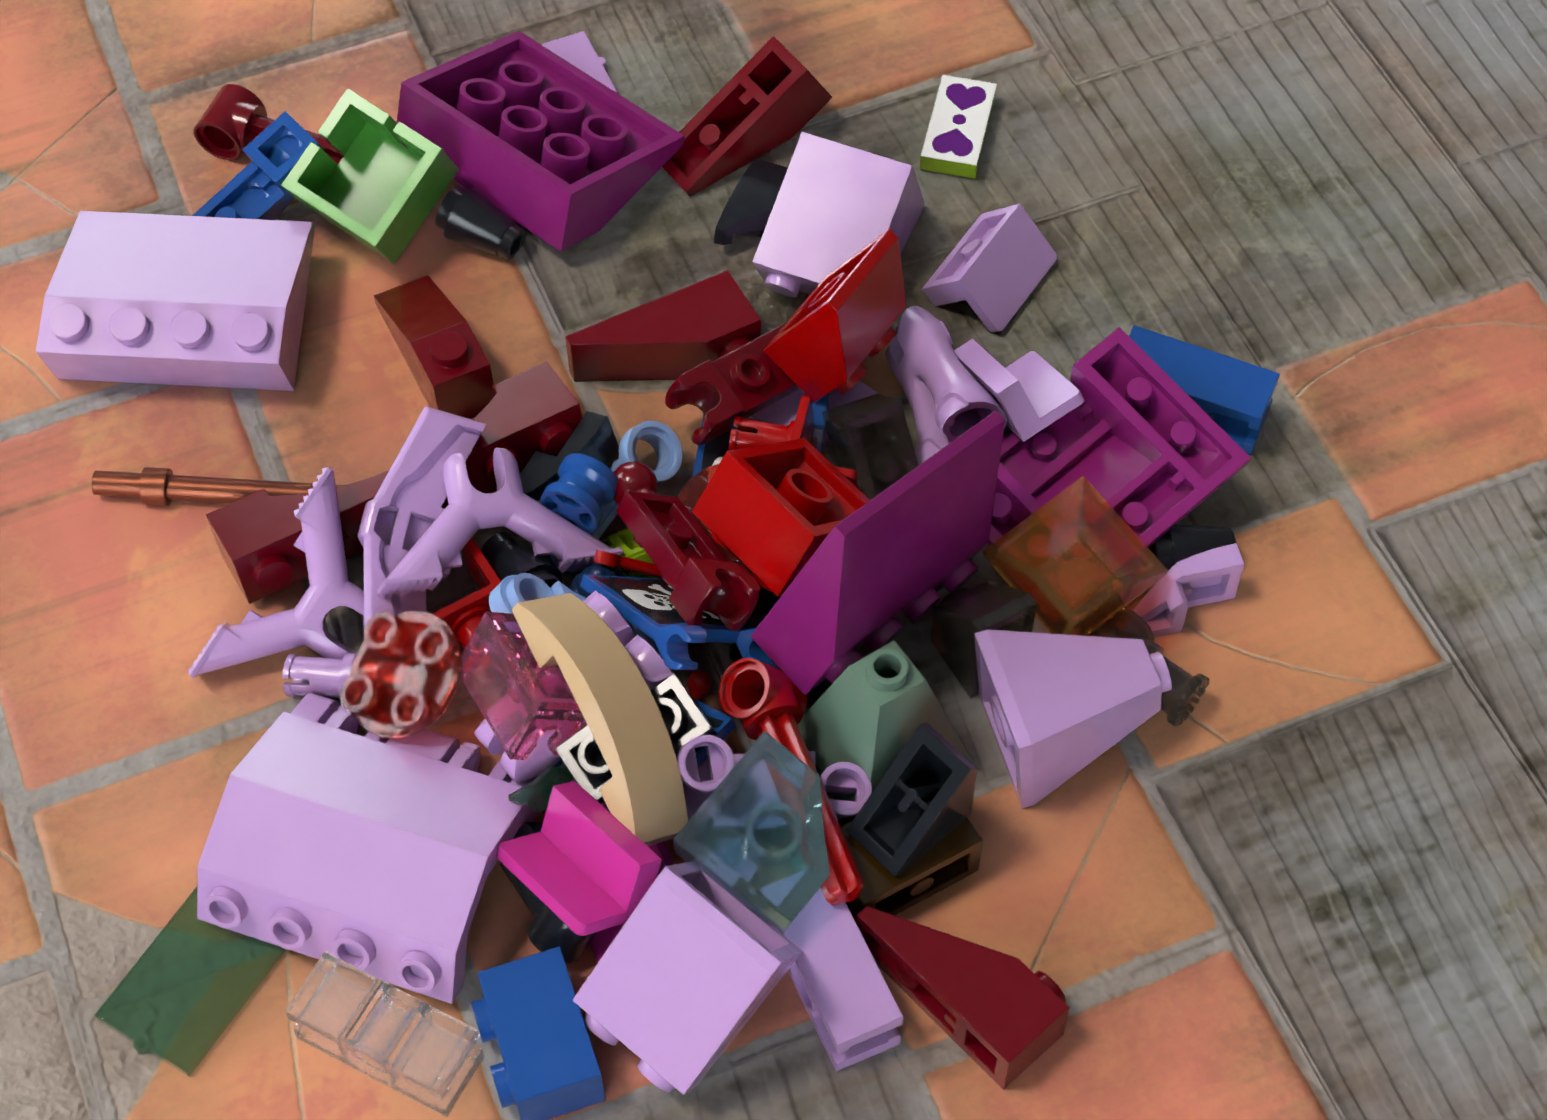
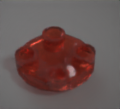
(403, 673)

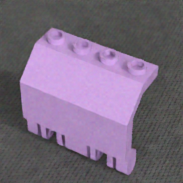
(358, 846)

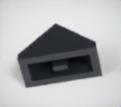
(916, 801)

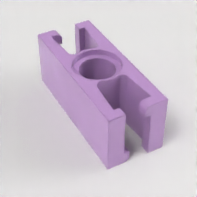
(841, 984)

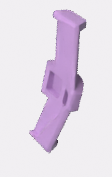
(410, 504)

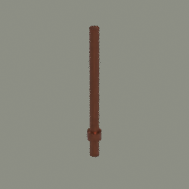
(160, 486)

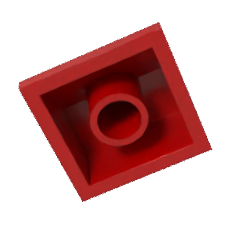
(843, 321)
(776, 507)

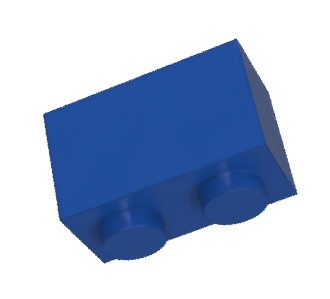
(540, 1037)

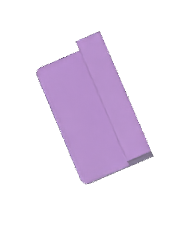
(994, 266)
(1026, 390)

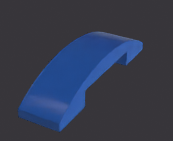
(258, 188)

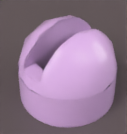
(719, 760)
(846, 779)

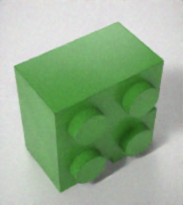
(379, 186)

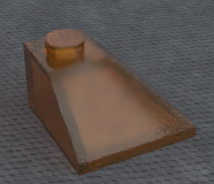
(1075, 561)

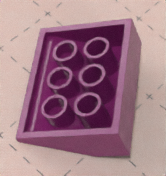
(538, 136)
(887, 561)

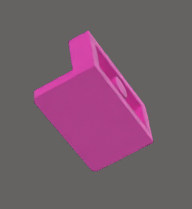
(582, 862)

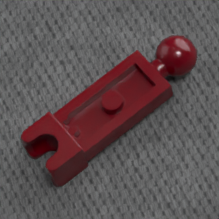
(731, 387)
(683, 551)

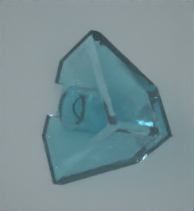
(763, 833)

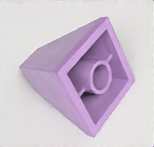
(1063, 700)

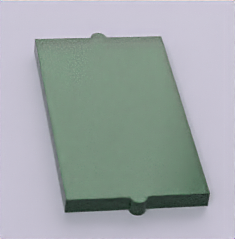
(187, 988)

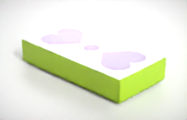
(958, 126)

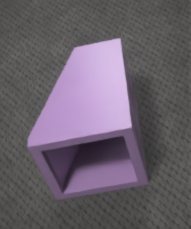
(832, 209)
(684, 976)

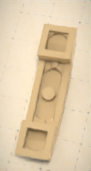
(618, 709)

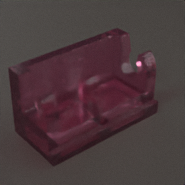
(513, 691)

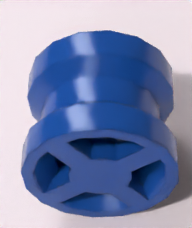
(581, 491)

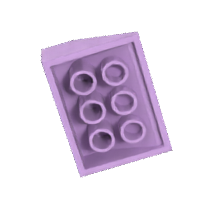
(178, 301)

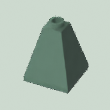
(873, 715)

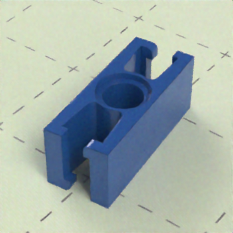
(1226, 388)

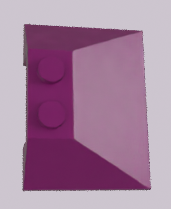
(1130, 438)

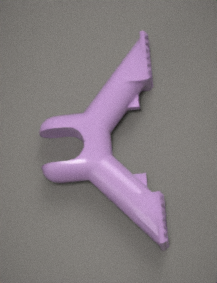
(474, 510)
(305, 623)

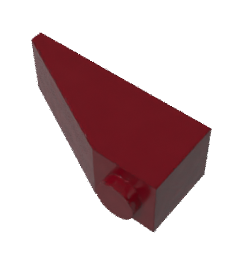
(747, 118)
(665, 334)
(438, 347)
(973, 993)

